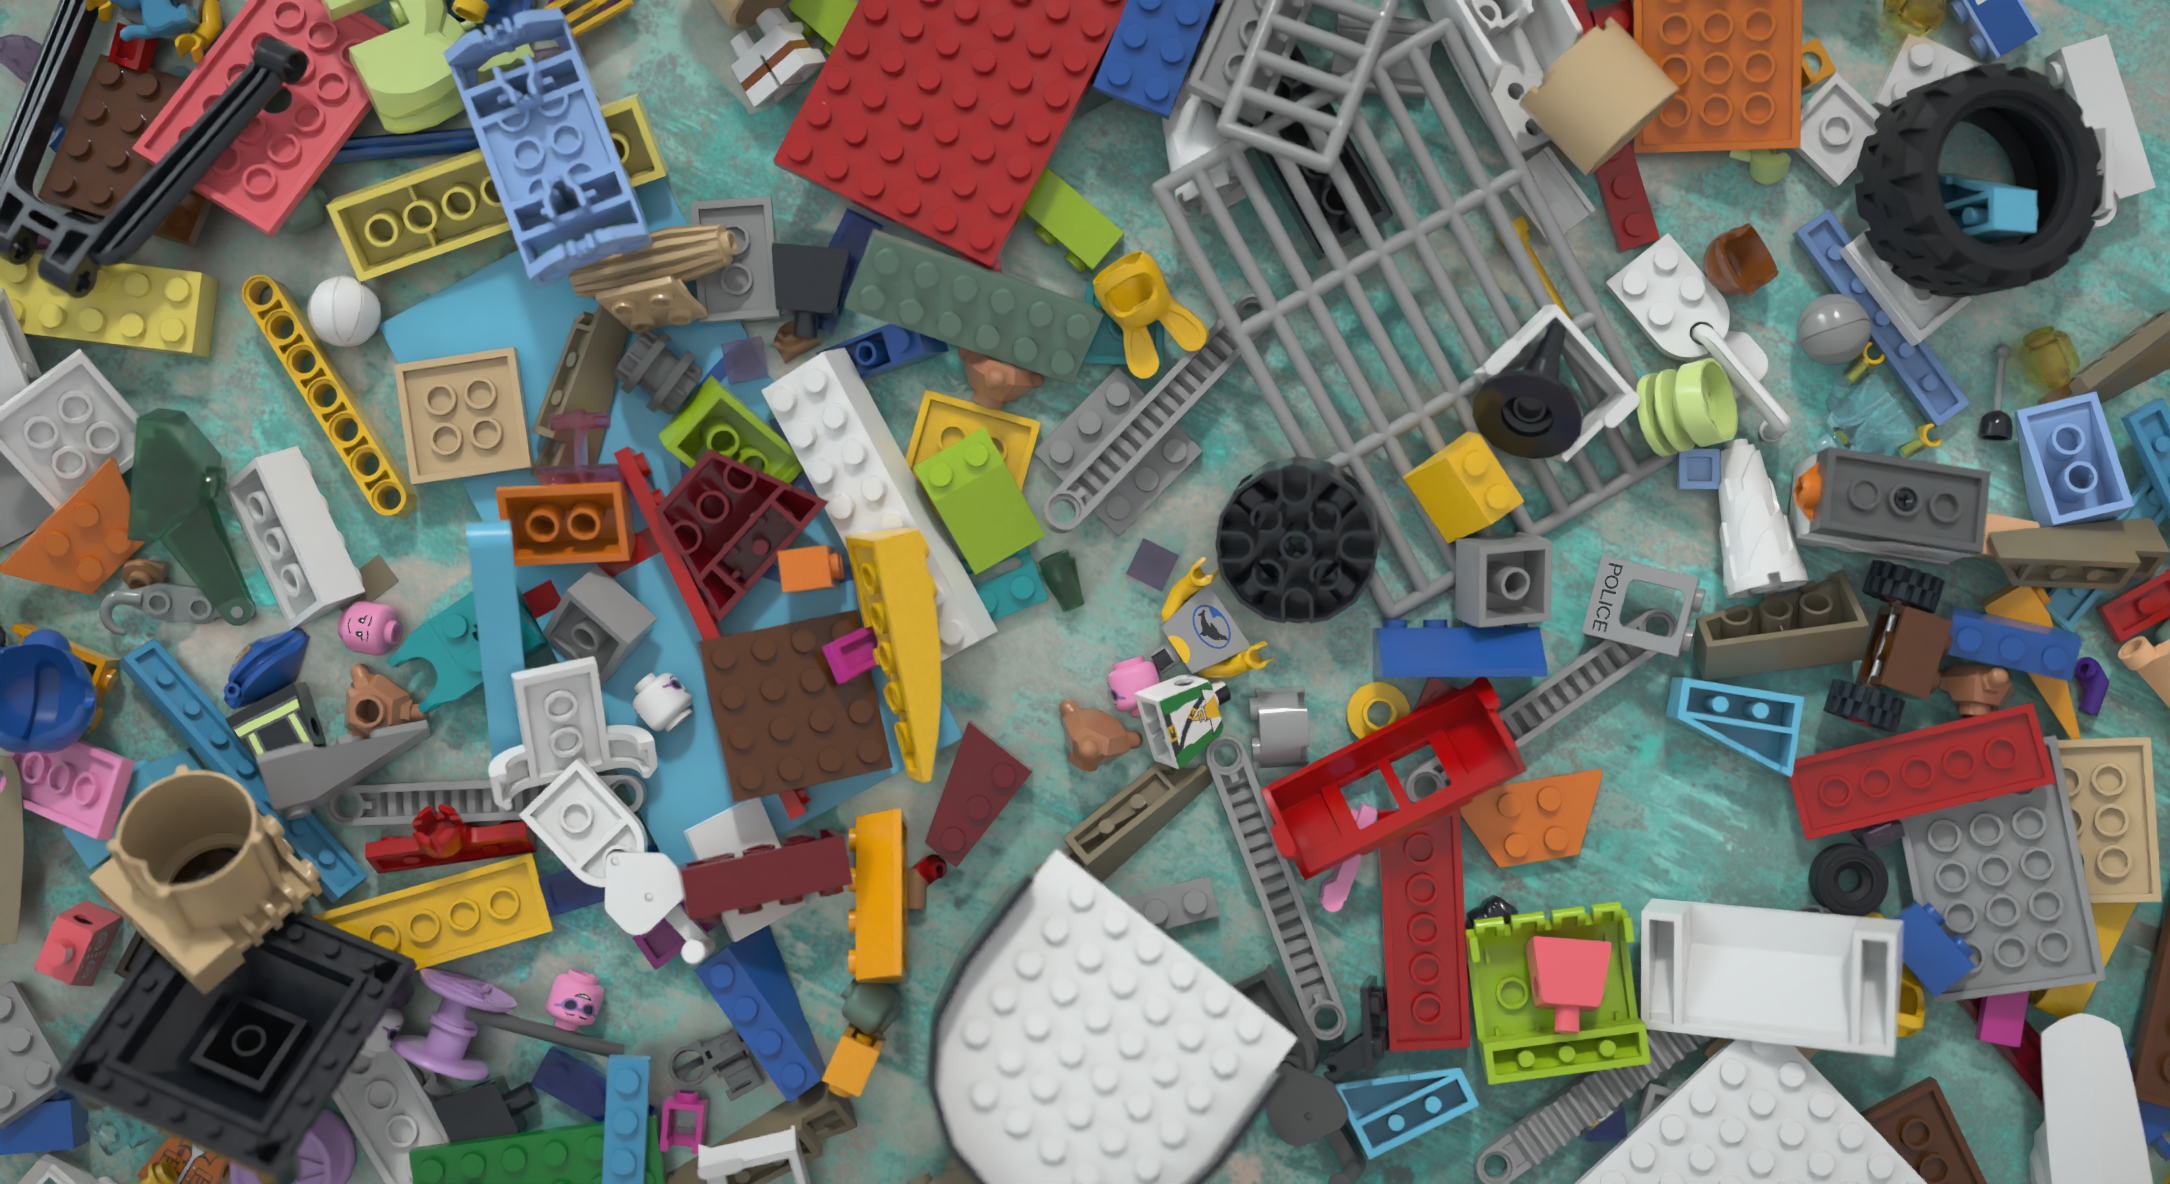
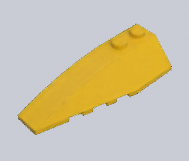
(900, 606)

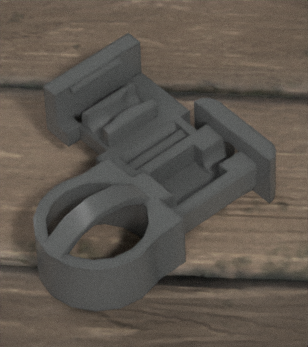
(725, 1054)

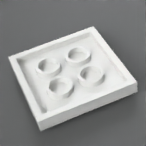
(67, 428)

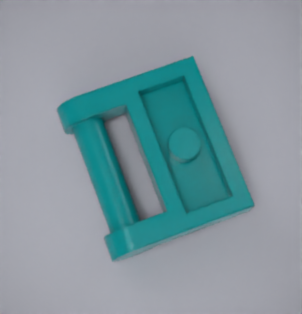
(1013, 589)

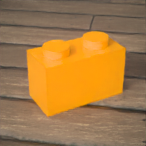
(852, 1062)

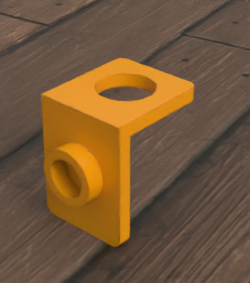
(1826, 66)

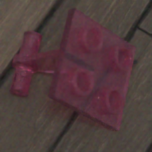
(581, 471)

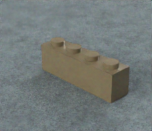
(1783, 632)

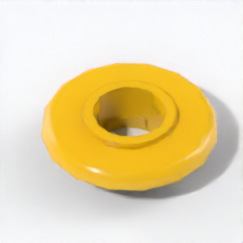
(1364, 697)

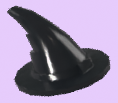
(1529, 408)

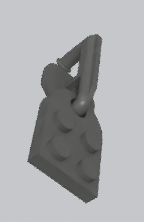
(1305, 1103)

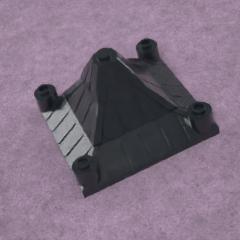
(251, 1056)

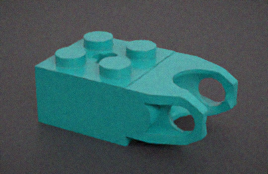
(453, 648)

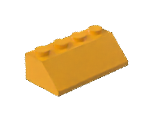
(880, 898)

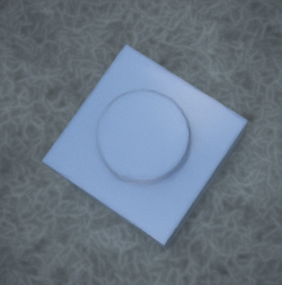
(1698, 469)

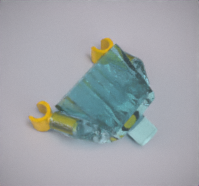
(1869, 416)

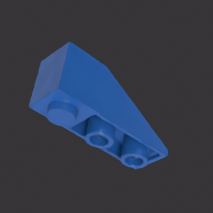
(889, 350)

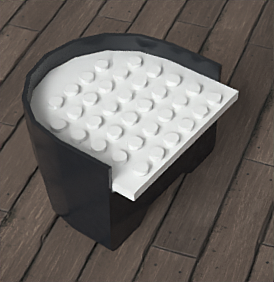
(1092, 1045)

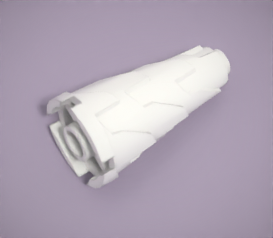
(1191, 134)
(1753, 531)

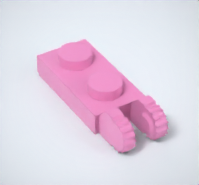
(1336, 889)

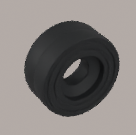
(1871, 885)

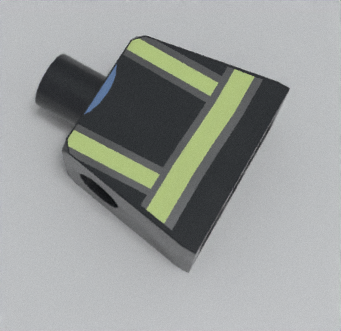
(278, 721)

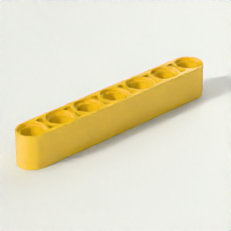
(313, 386)

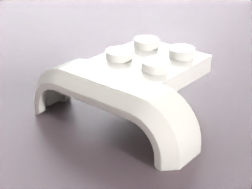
(562, 722)

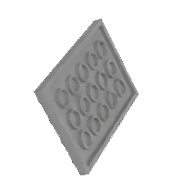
(2010, 887)

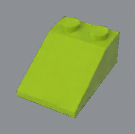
(725, 424)
(979, 501)

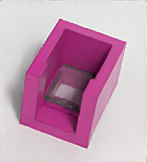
(684, 1120)

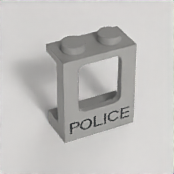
(1608, 597)

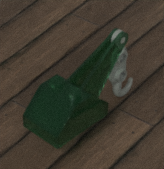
(174, 502)

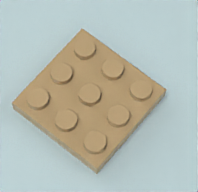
(464, 416)

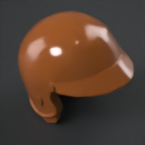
(1739, 261)

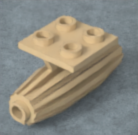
(648, 285)

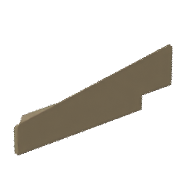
(2124, 364)
(581, 381)
(2081, 554)
(1132, 818)
(816, 1117)

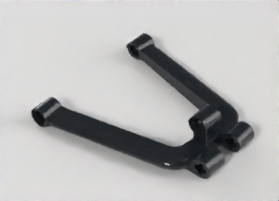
(78, 242)

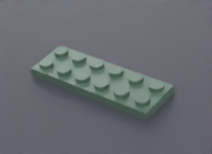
(973, 307)

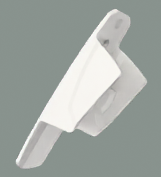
(1512, 49)
(2090, 1108)

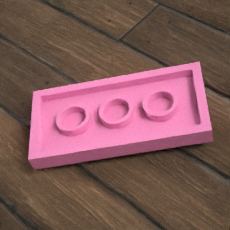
(75, 786)

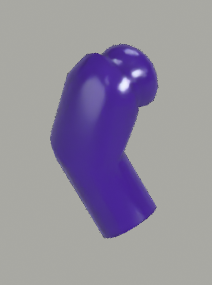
(2094, 684)

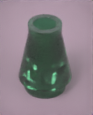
(1062, 578)

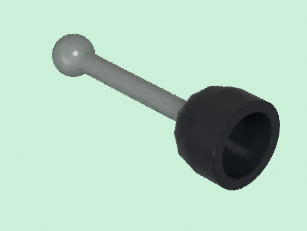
(1997, 424)

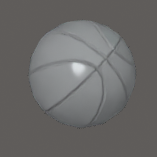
(1833, 329)

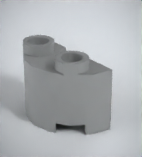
(1281, 727)

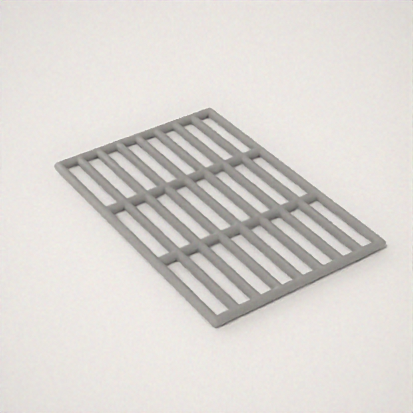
(1381, 253)

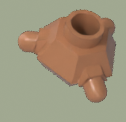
(996, 380)
(1976, 688)
(376, 703)
(1094, 736)

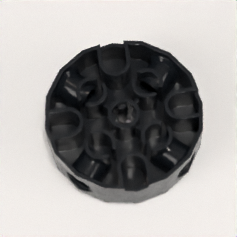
(1305, 579)

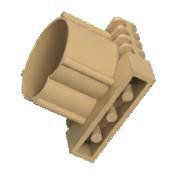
(209, 921)

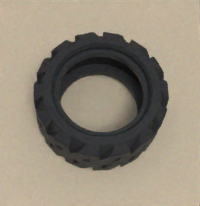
(2047, 152)

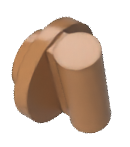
(788, 345)
(144, 572)

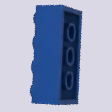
(1457, 652)

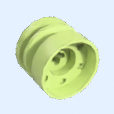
(1687, 407)

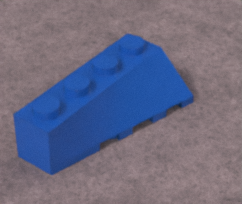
(765, 1010)

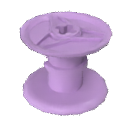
(450, 1033)
(325, 1154)

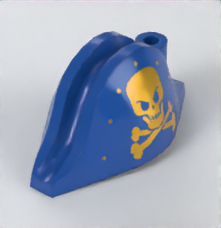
(265, 667)

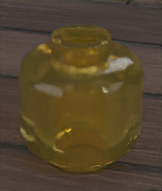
(1915, 16)
(2048, 357)

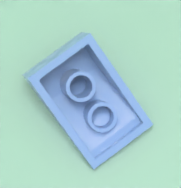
(2070, 463)

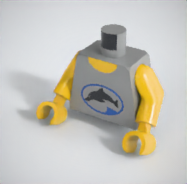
(186, 40)
(1203, 632)

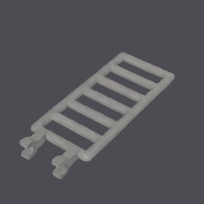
(1350, 90)

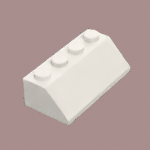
(294, 536)

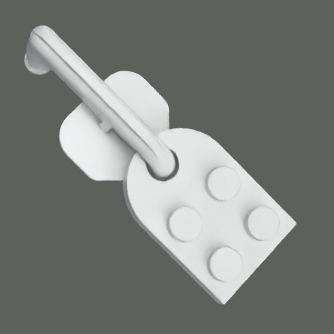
(1670, 296)
(583, 826)

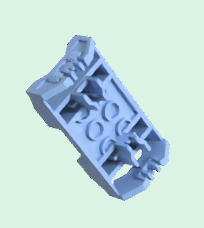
(548, 147)

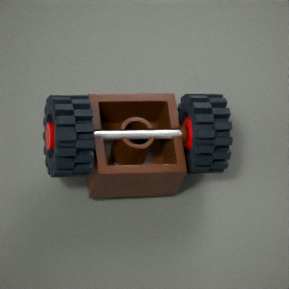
(1900, 651)

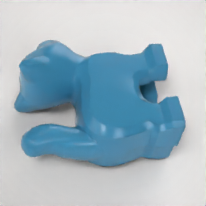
(159, 17)

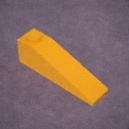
(2028, 605)

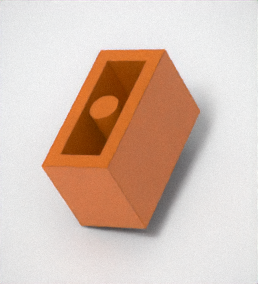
(810, 569)

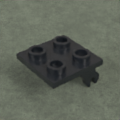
(1368, 1046)

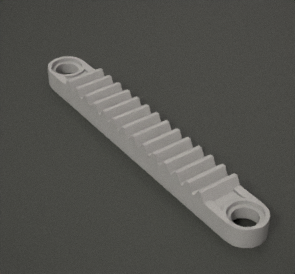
(1147, 424)
(1560, 693)
(470, 798)
(1275, 888)
(1578, 1107)

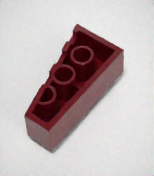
(765, 876)

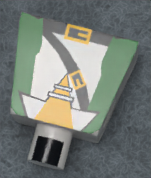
(1181, 717)

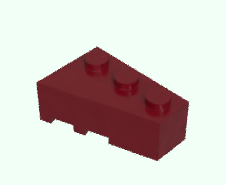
(975, 793)

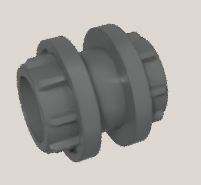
(658, 372)

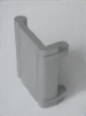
(1400, 74)

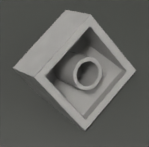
(599, 621)

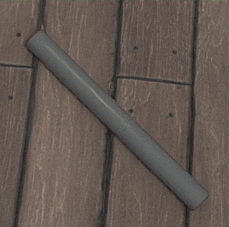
(544, 1032)

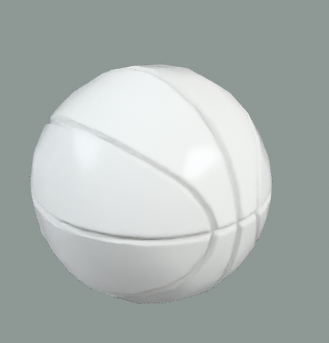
(344, 311)

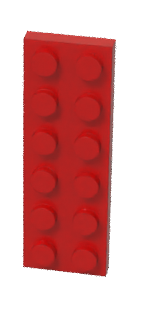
(1920, 771)
(1425, 937)

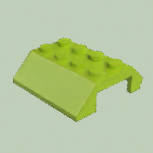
(1520, 1039)

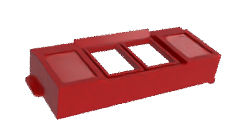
(1469, 741)

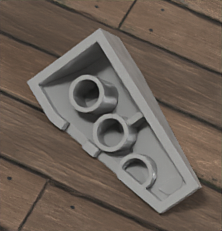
(310, 776)

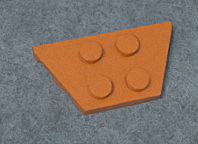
(81, 538)
(1534, 817)

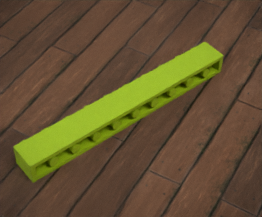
(1054, 207)

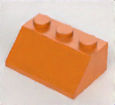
(568, 523)

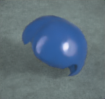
(44, 695)

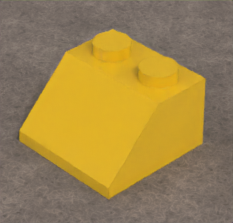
(1463, 488)

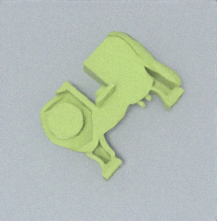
(407, 66)

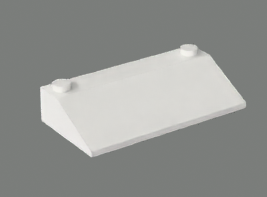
(1771, 975)

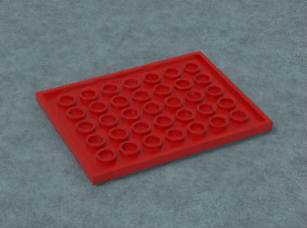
(948, 111)

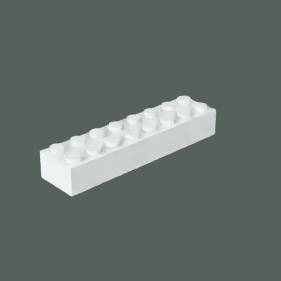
(868, 481)

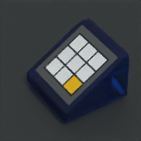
(1607, 1128)

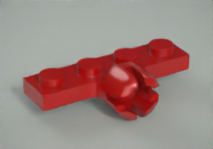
(446, 839)

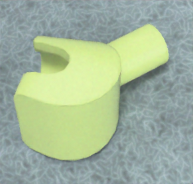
(1764, 164)

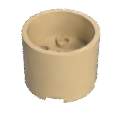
(1599, 96)

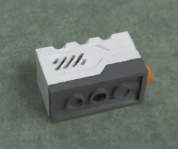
(1889, 506)

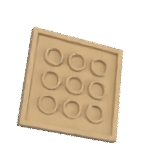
(2114, 816)

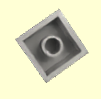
(1503, 579)

